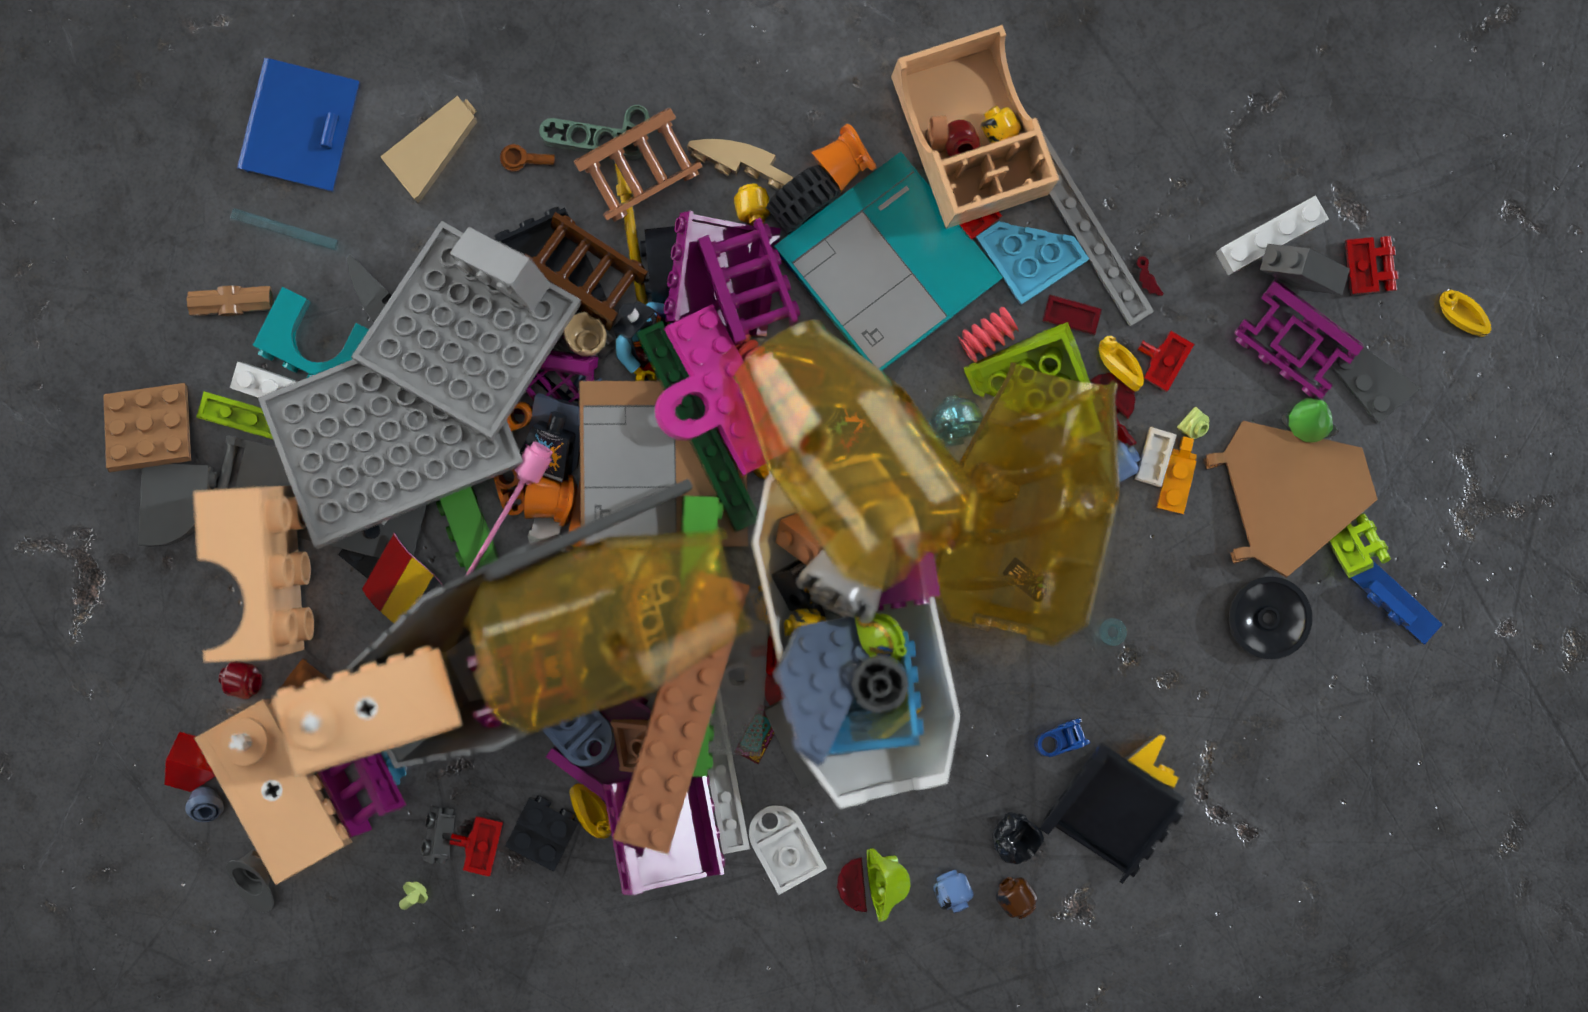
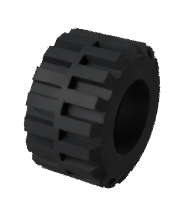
(803, 198)

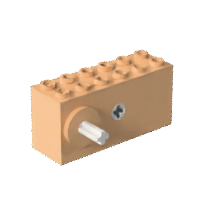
(408, 704)
(287, 826)

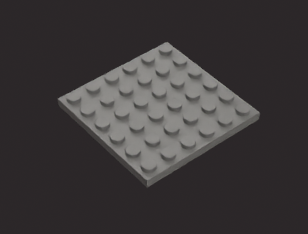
(462, 339)

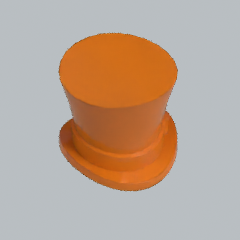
(844, 157)
(551, 499)

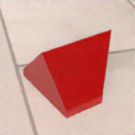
(186, 764)

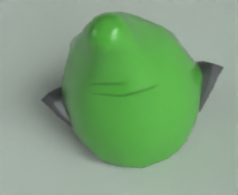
(1310, 420)

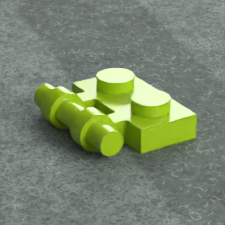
(1351, 551)

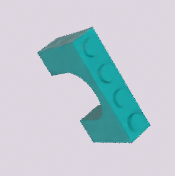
(279, 333)

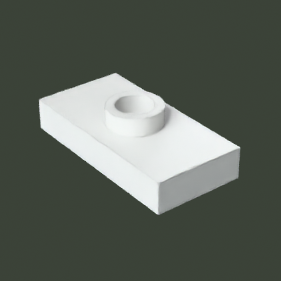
(1155, 457)

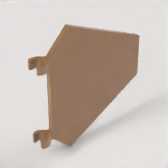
(1292, 492)

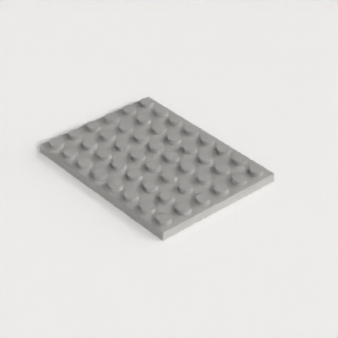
(373, 450)

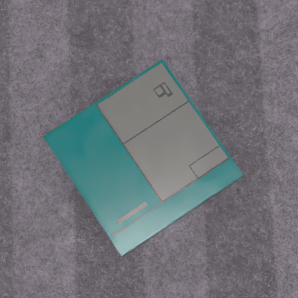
(887, 263)

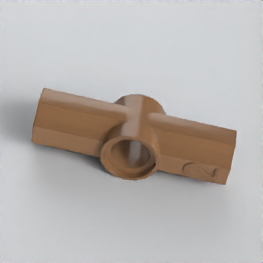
(230, 300)

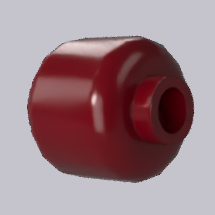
(961, 138)
(240, 680)

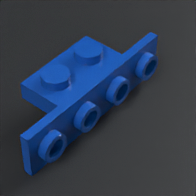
(1399, 604)

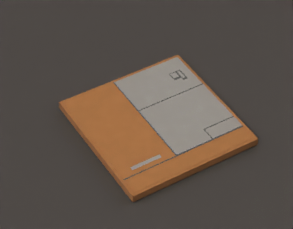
(631, 458)

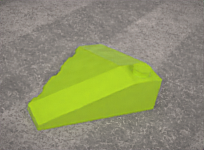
(1046, 352)

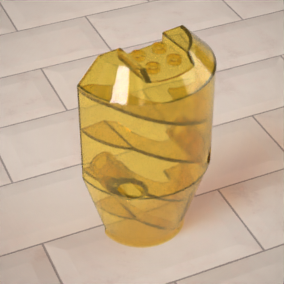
(855, 456)
(1042, 514)
(601, 624)

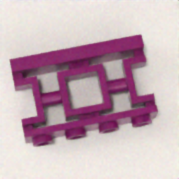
(1312, 321)

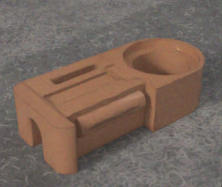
(937, 133)

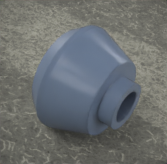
(204, 805)

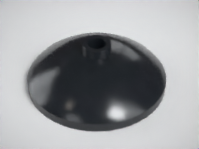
(1289, 613)

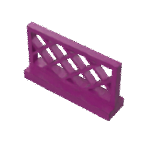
(563, 363)

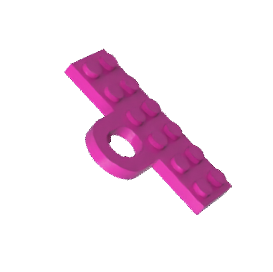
(711, 364)

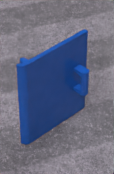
(298, 124)

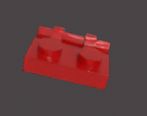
(1363, 267)

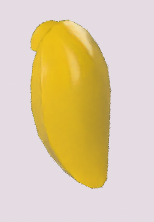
(1465, 313)
(1121, 363)
(590, 811)

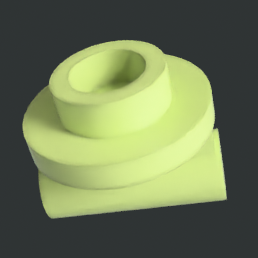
(1194, 424)
(415, 893)

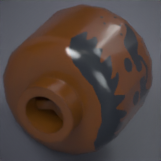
(1016, 897)

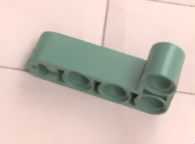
(593, 132)

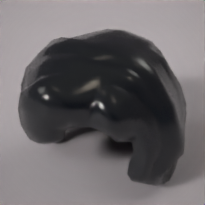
(1016, 838)

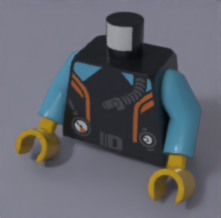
(628, 348)

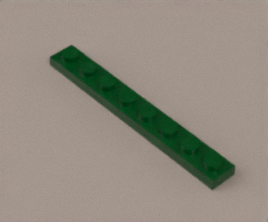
(708, 445)

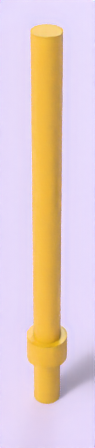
(625, 193)

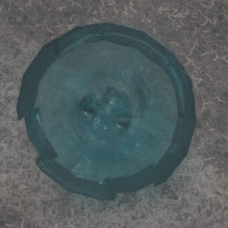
(956, 419)

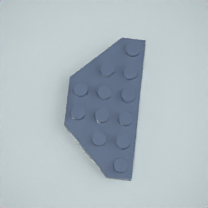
(818, 682)

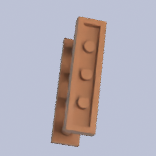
(637, 136)

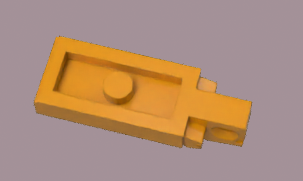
(1178, 478)

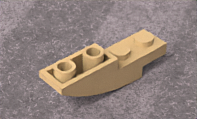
(731, 155)

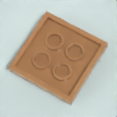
(147, 427)

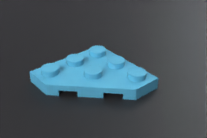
(1030, 257)

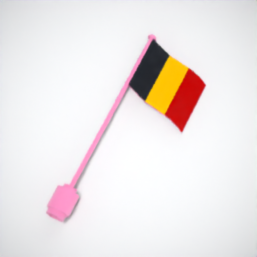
(402, 579)

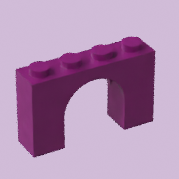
(917, 586)

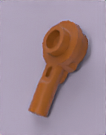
(515, 157)

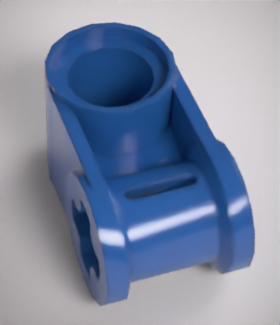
(1063, 738)

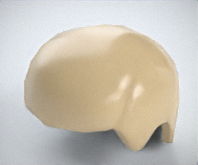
(585, 335)

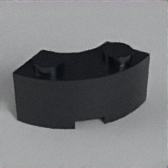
(658, 249)

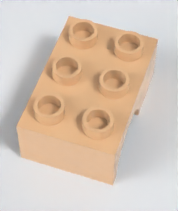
(963, 83)
(257, 541)

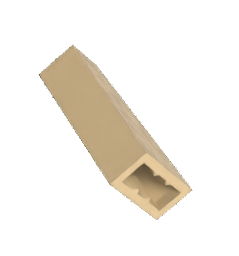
(429, 147)

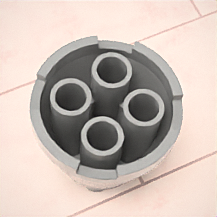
(836, 592)

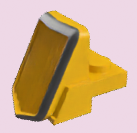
(1145, 757)

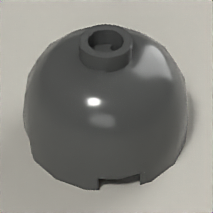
(880, 683)

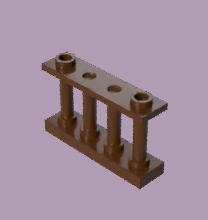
(609, 257)

